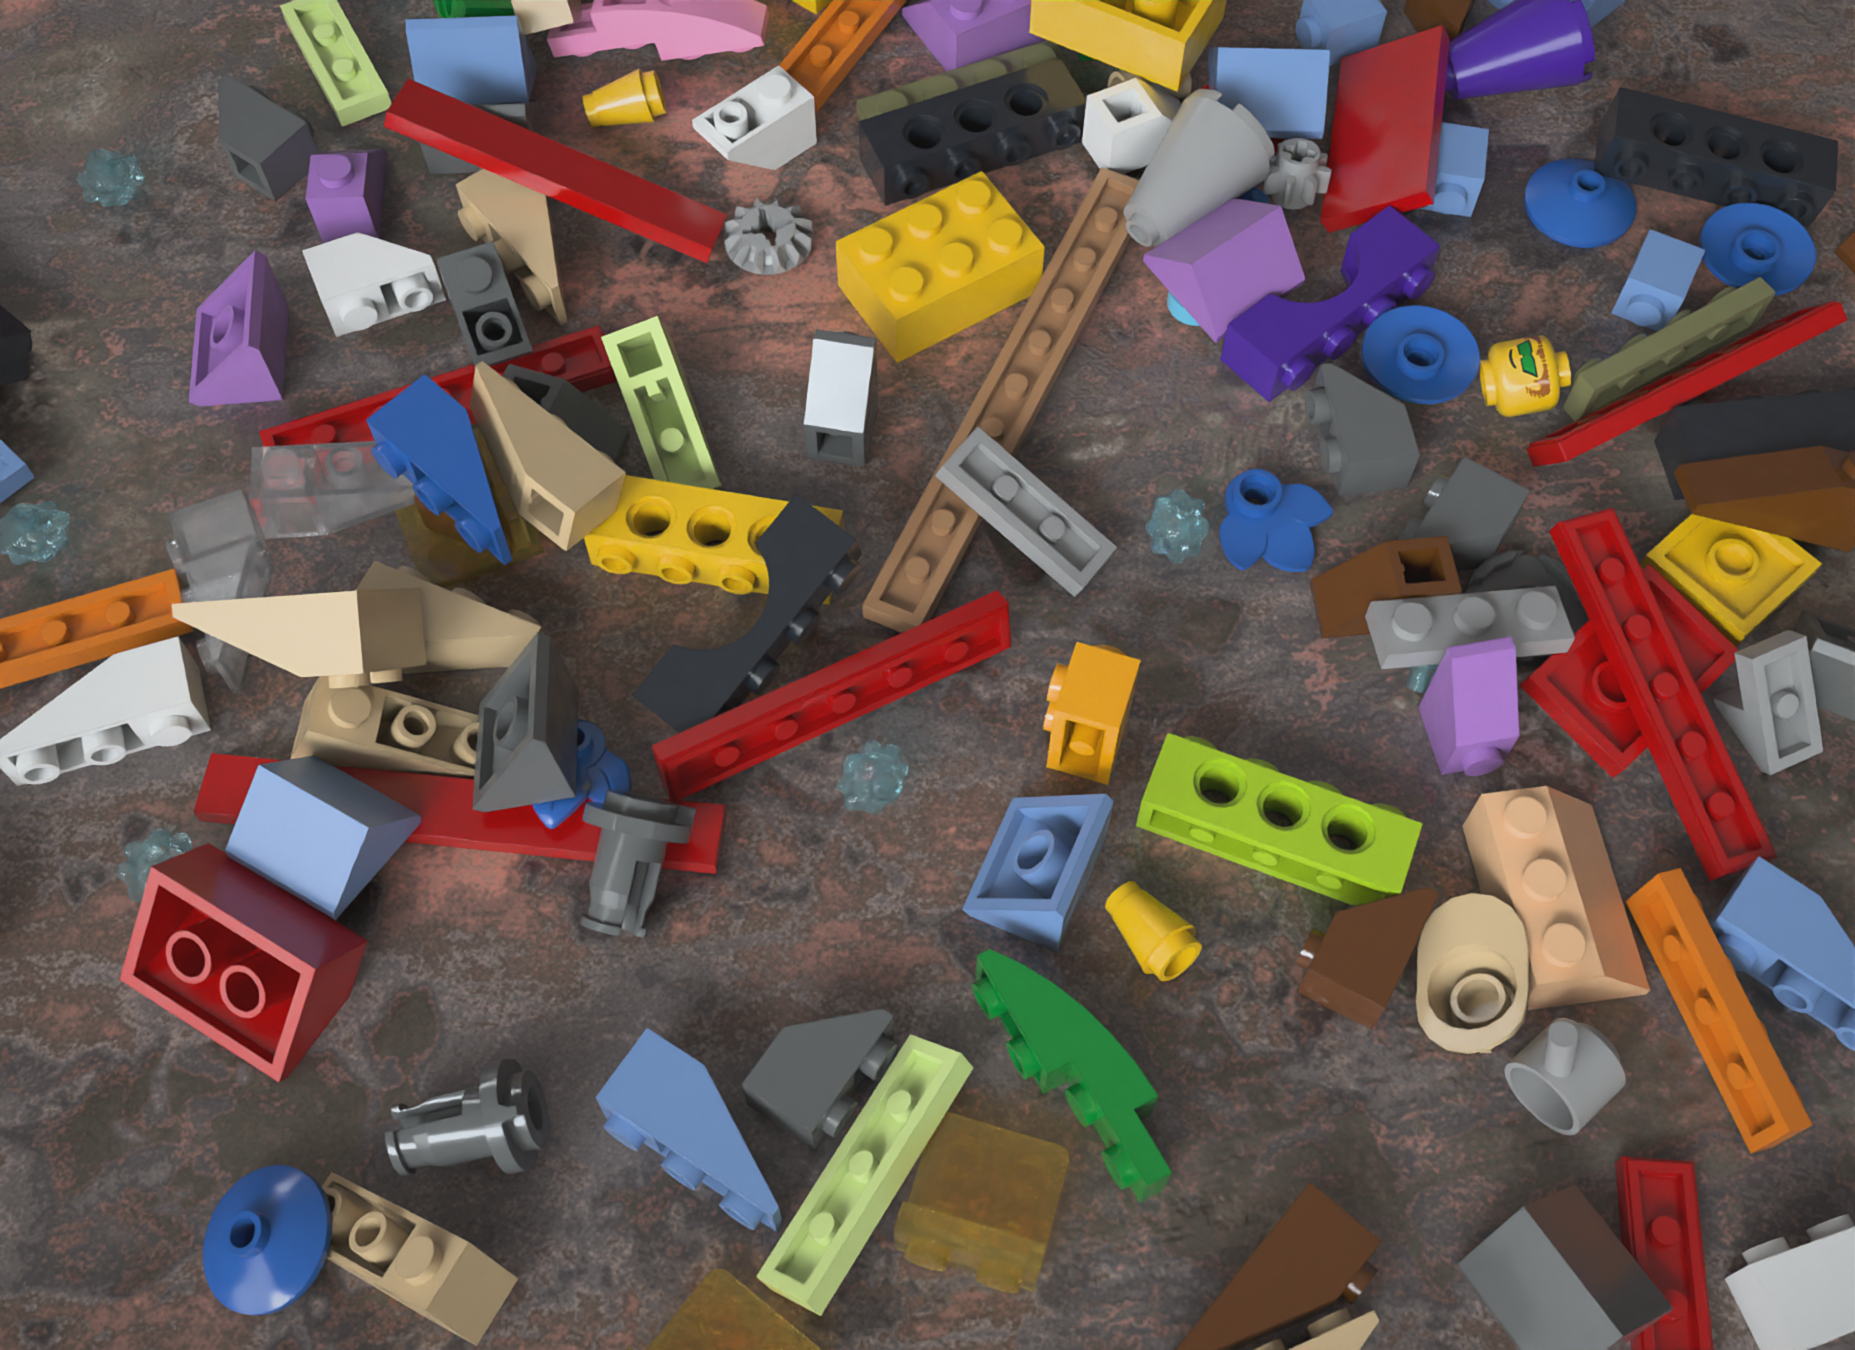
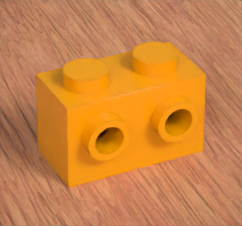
(1089, 710)

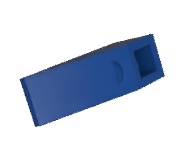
(435, 448)

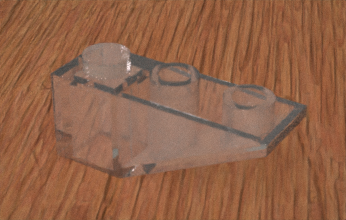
(321, 488)
(224, 560)

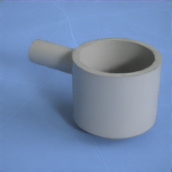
(1566, 1075)

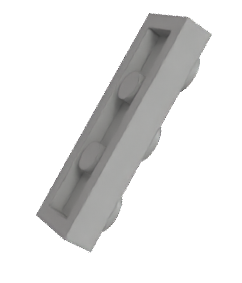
(1026, 511)
(1422, 628)

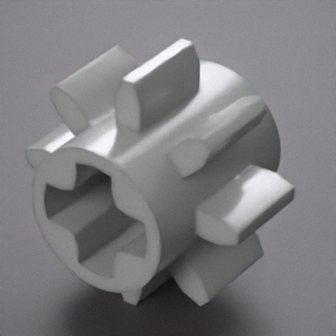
(1297, 174)

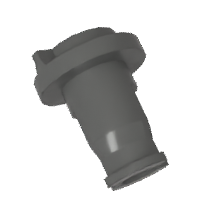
(630, 857)
(496, 1119)

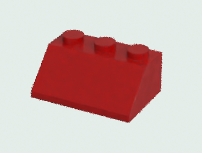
(240, 958)

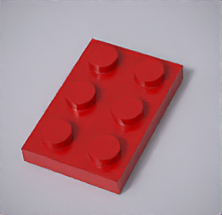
(1586, 697)

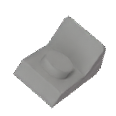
(1774, 703)

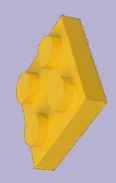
(1731, 572)

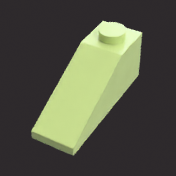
(661, 404)

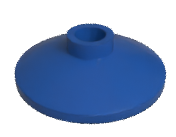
(1579, 204)
(1757, 242)
(1424, 337)
(288, 1245)

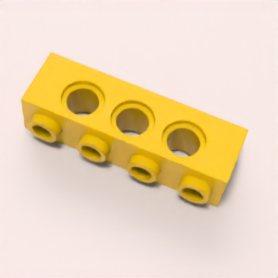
(689, 521)

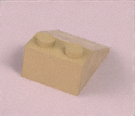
(336, 634)

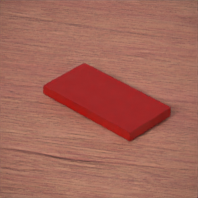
(1386, 129)

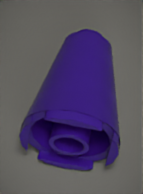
(1522, 50)

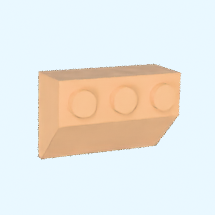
(1553, 869)

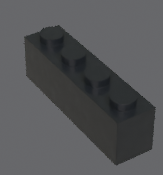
(1755, 427)

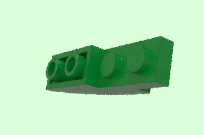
(1064, 1042)

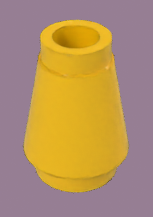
(626, 101)
(1155, 934)

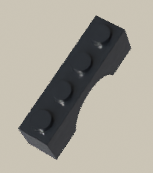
(804, 562)

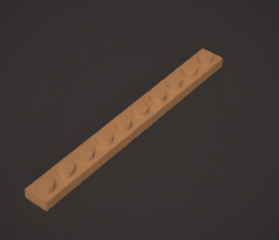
(1006, 403)

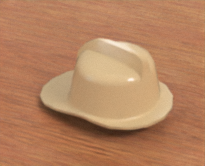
(1472, 974)

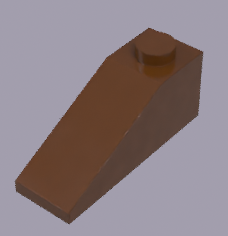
(1783, 493)
(1290, 1276)

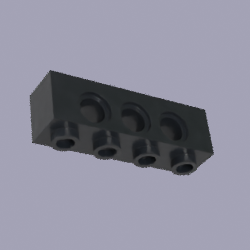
(972, 131)
(1715, 155)

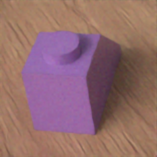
(347, 192)
(1473, 707)

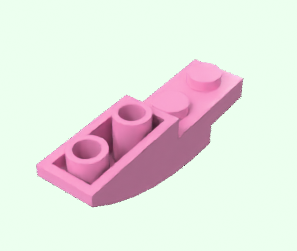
(676, 26)

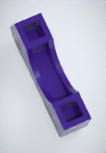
(1284, 340)

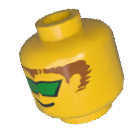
(1523, 376)

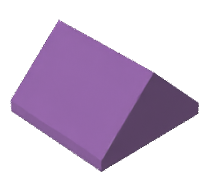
(1228, 263)
(241, 339)

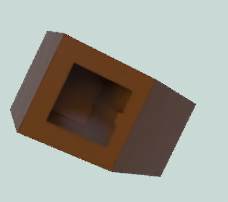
(1382, 573)

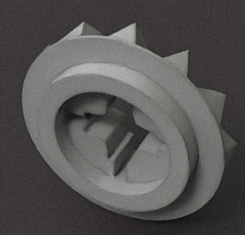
(754, 253)

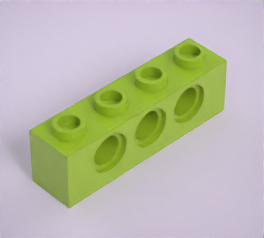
(1291, 853)

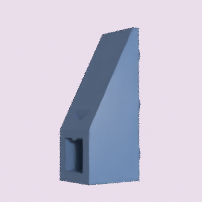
(1790, 945)
(676, 1110)

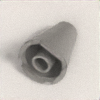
(1198, 167)

